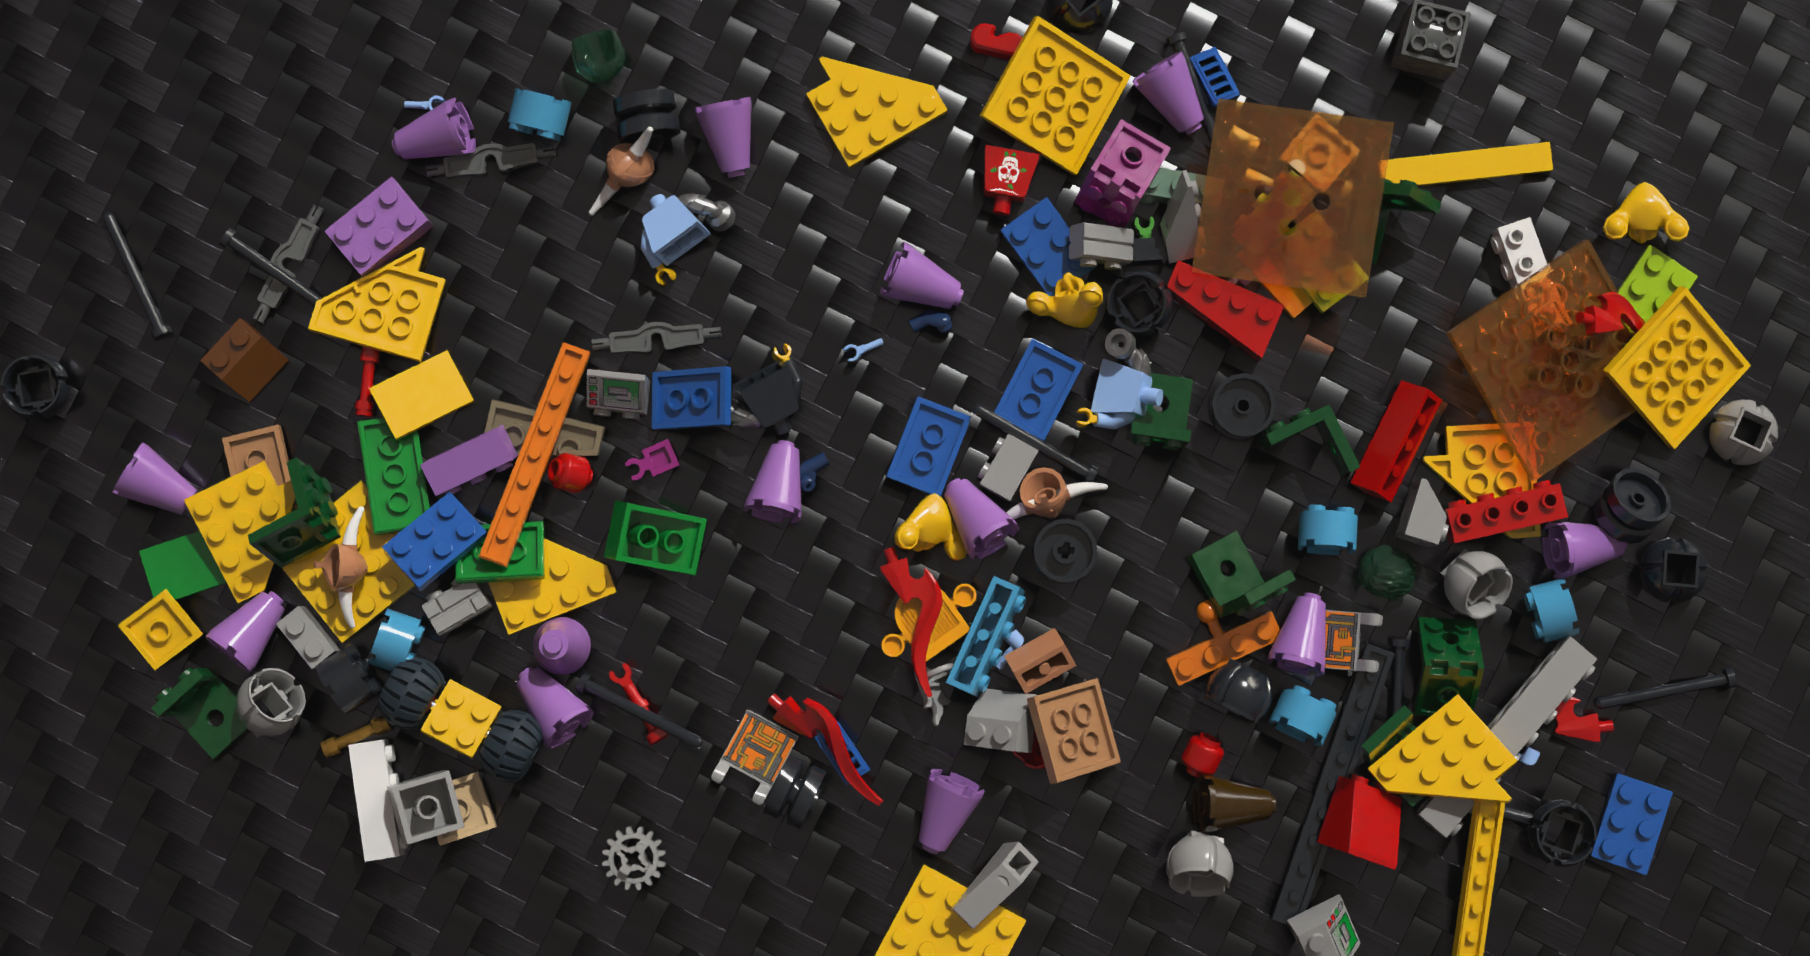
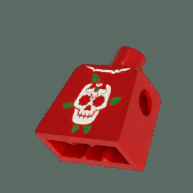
(1007, 176)

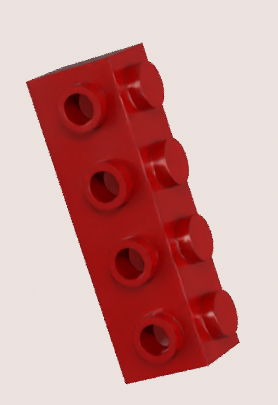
(1396, 441)
(1505, 513)

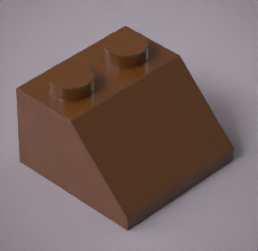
(245, 360)

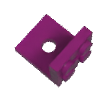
(1116, 183)

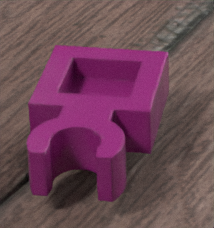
(658, 459)

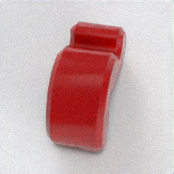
(985, 43)

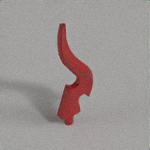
(1608, 318)
(930, 594)
(820, 718)
(1584, 727)

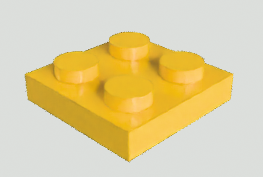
(160, 629)

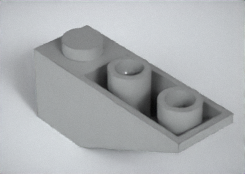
(1181, 220)
(995, 883)

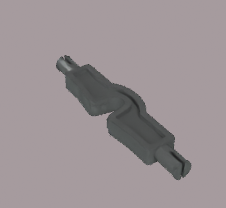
(506, 158)
(296, 249)
(641, 340)

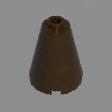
(1229, 804)

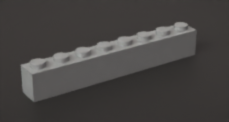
(1519, 721)

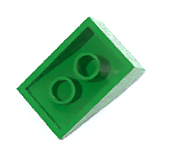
(655, 538)

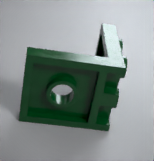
(1403, 197)
(1166, 426)
(1329, 430)
(308, 526)
(1244, 587)
(1446, 665)
(193, 701)
(1386, 738)

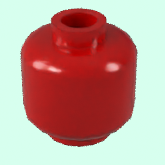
(570, 472)
(1202, 754)

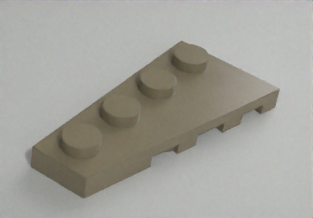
(574, 438)

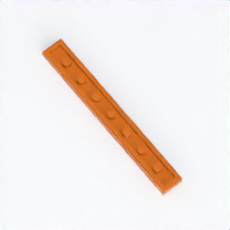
(534, 455)

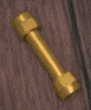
(335, 745)

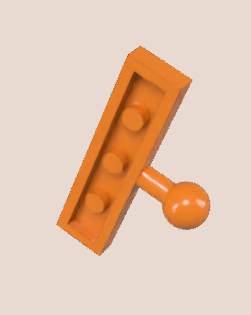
(1223, 645)

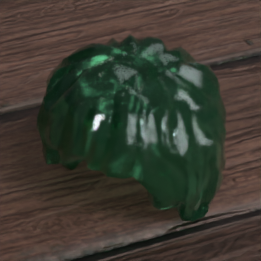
(598, 55)
(1387, 572)

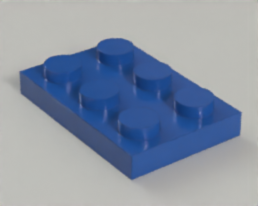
(1043, 244)
(1038, 389)
(691, 398)
(928, 446)
(435, 541)
(1630, 823)

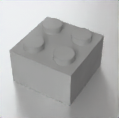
(425, 807)

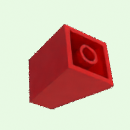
(1363, 821)

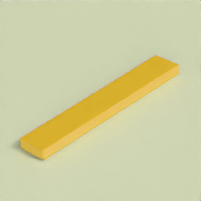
(1472, 164)
(1478, 878)

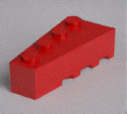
(1230, 309)

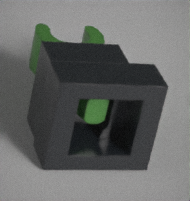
(1144, 247)

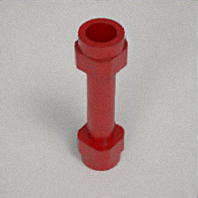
(364, 406)

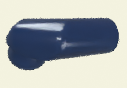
(933, 318)
(809, 470)

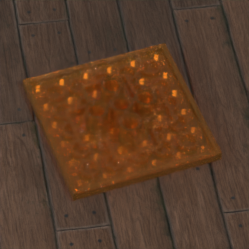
(1330, 246)
(1511, 345)

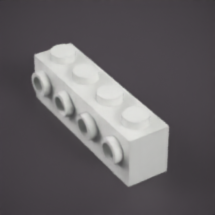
(1518, 251)
(371, 775)

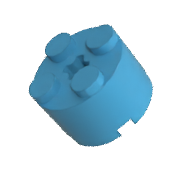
(539, 112)
(1327, 530)
(1552, 611)
(396, 640)
(1303, 715)

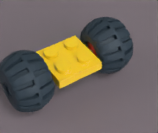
(460, 719)

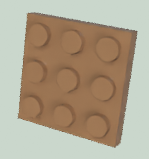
(1073, 730)

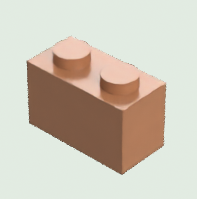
(1040, 660)

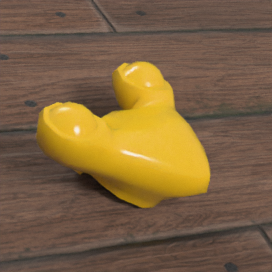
(1643, 215)
(1072, 304)
(930, 525)

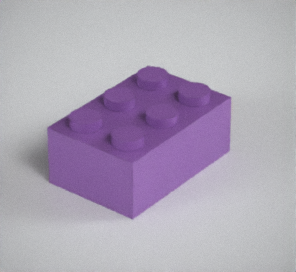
(379, 228)

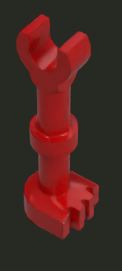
(655, 735)

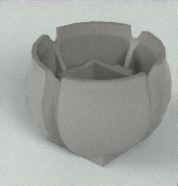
(1726, 424)
(1477, 583)
(279, 695)
(1199, 865)

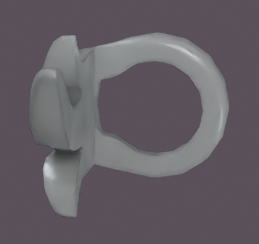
(938, 699)

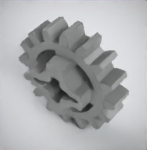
(646, 866)

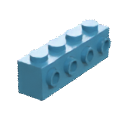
(986, 636)

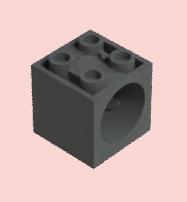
(1430, 39)

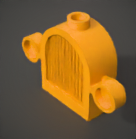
(948, 628)

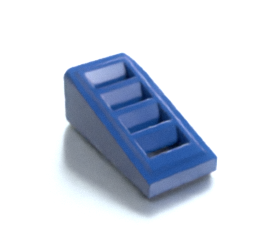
(1231, 94)
(851, 748)

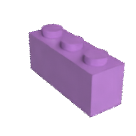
(470, 461)

